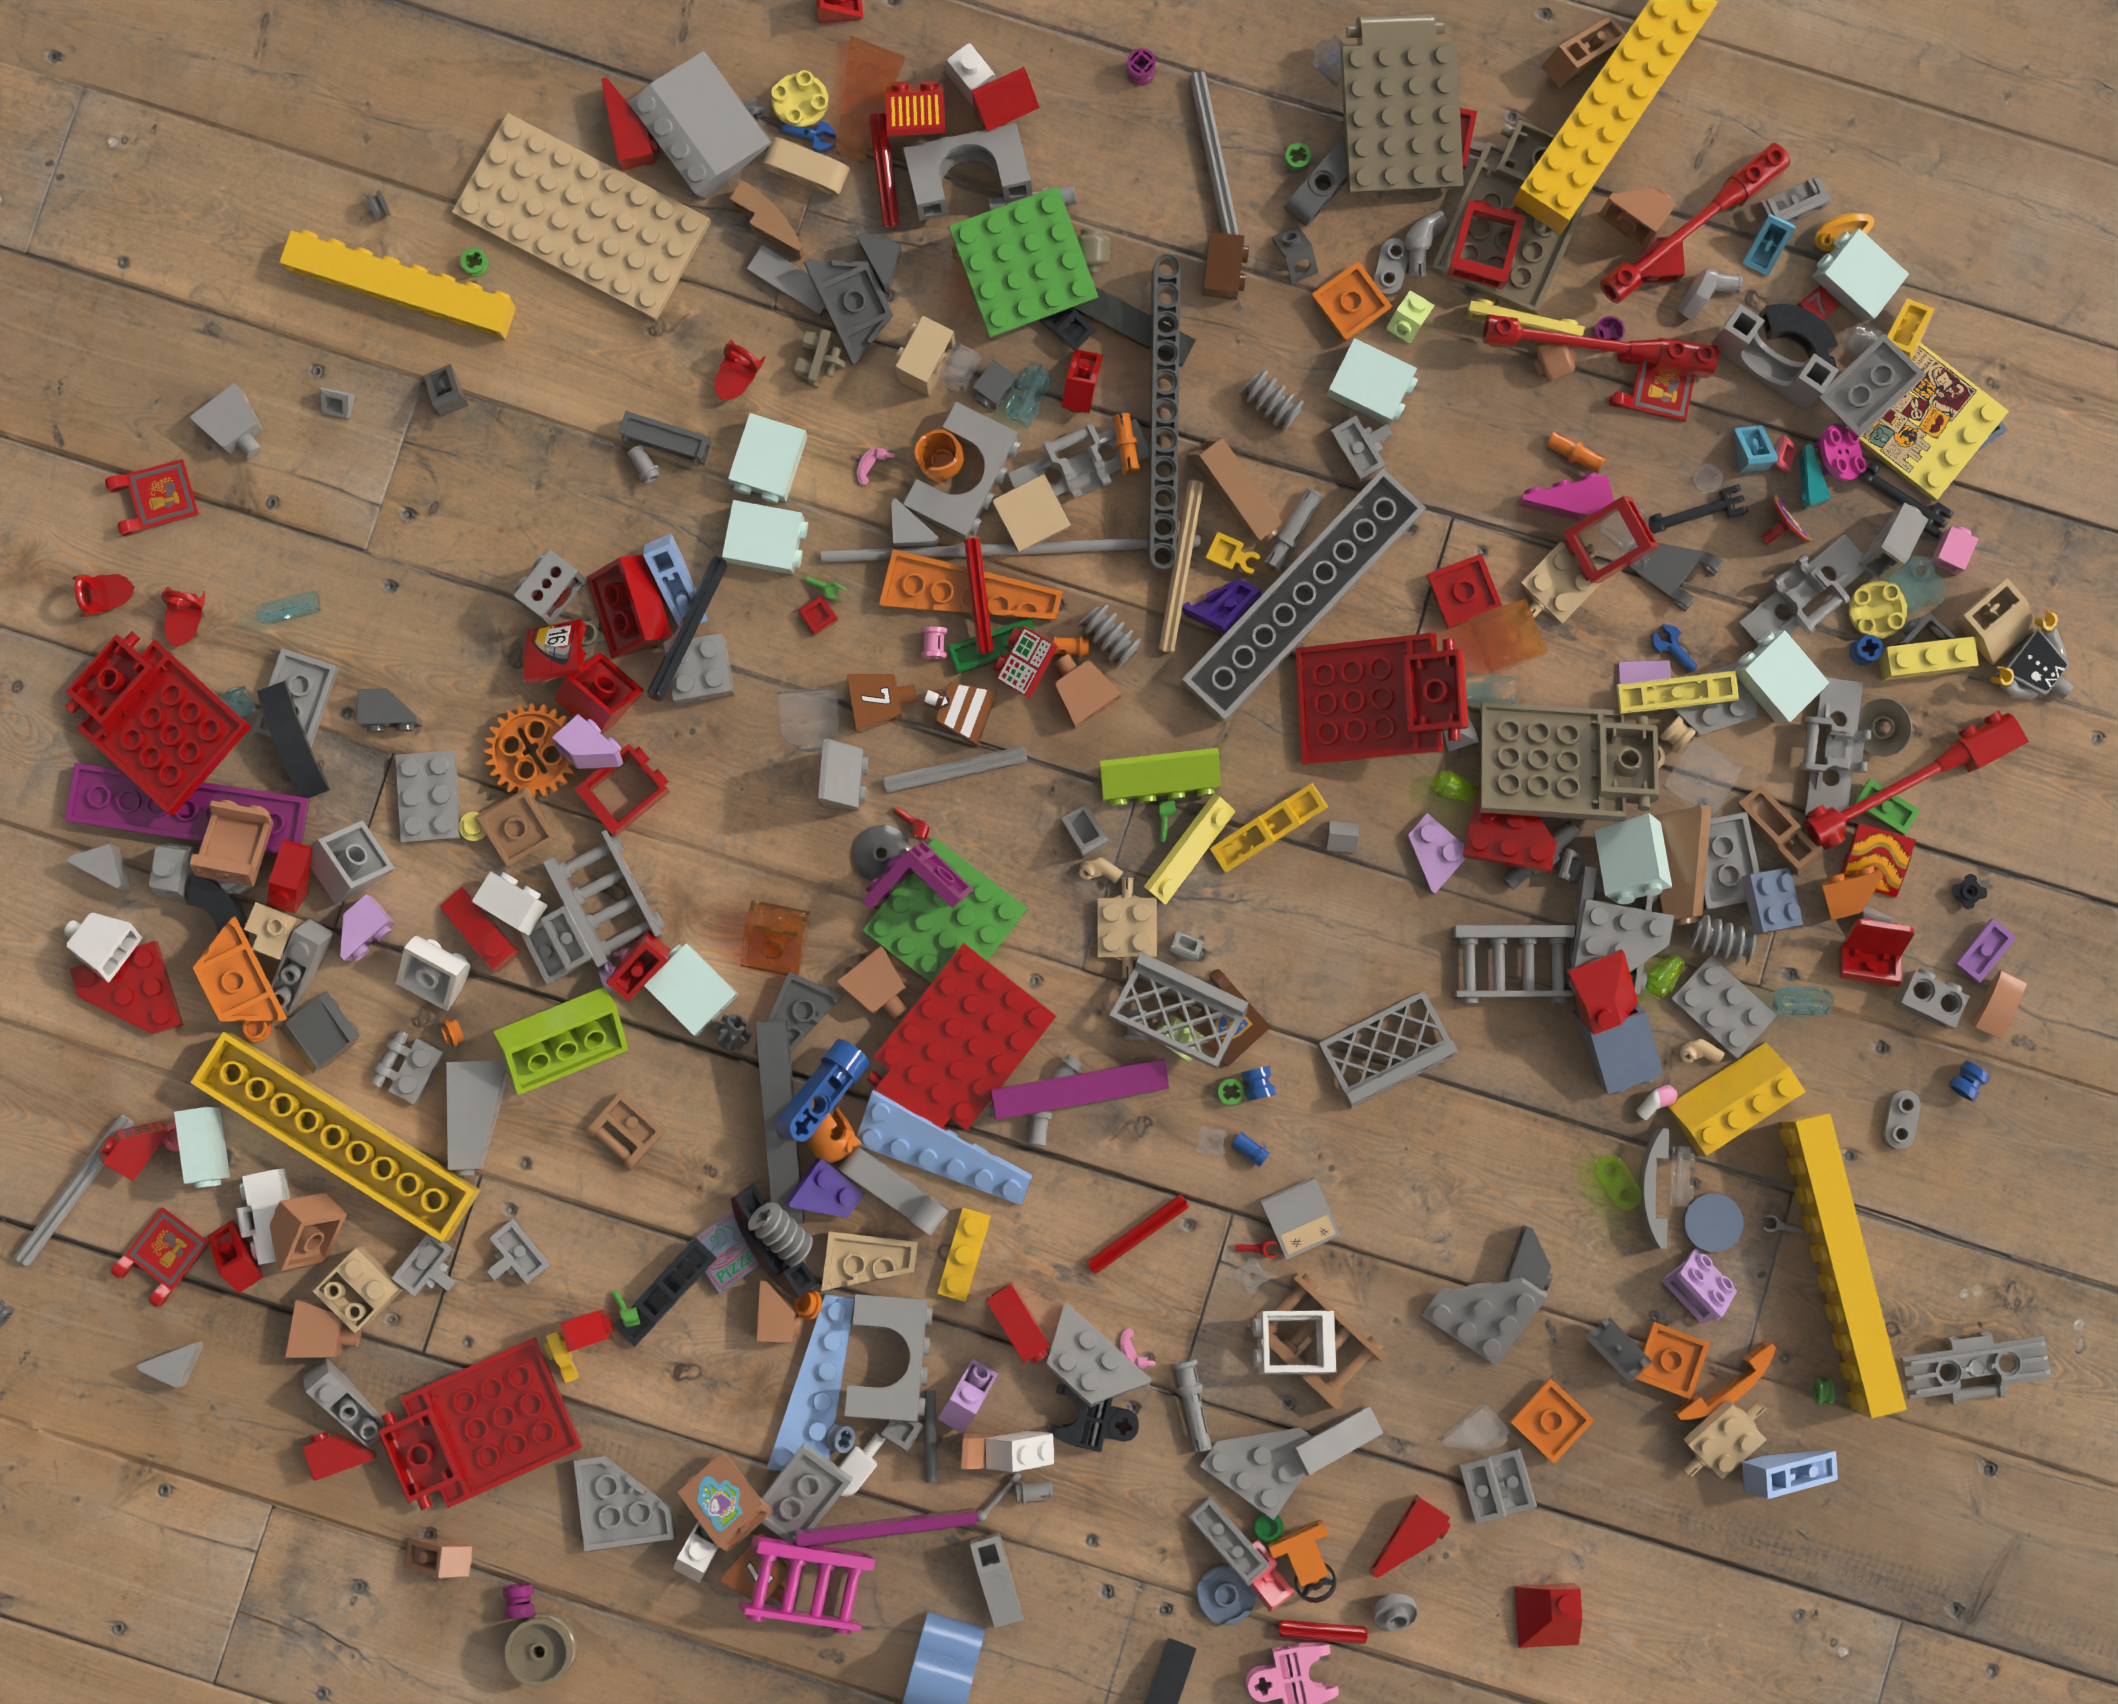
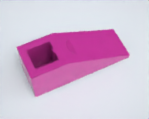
(1571, 500)

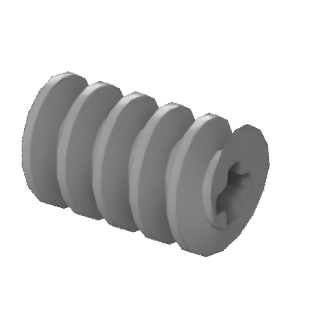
(1273, 400)
(1110, 634)
(1723, 938)
(781, 1233)

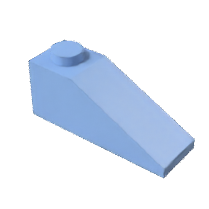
(671, 575)
(1789, 1472)

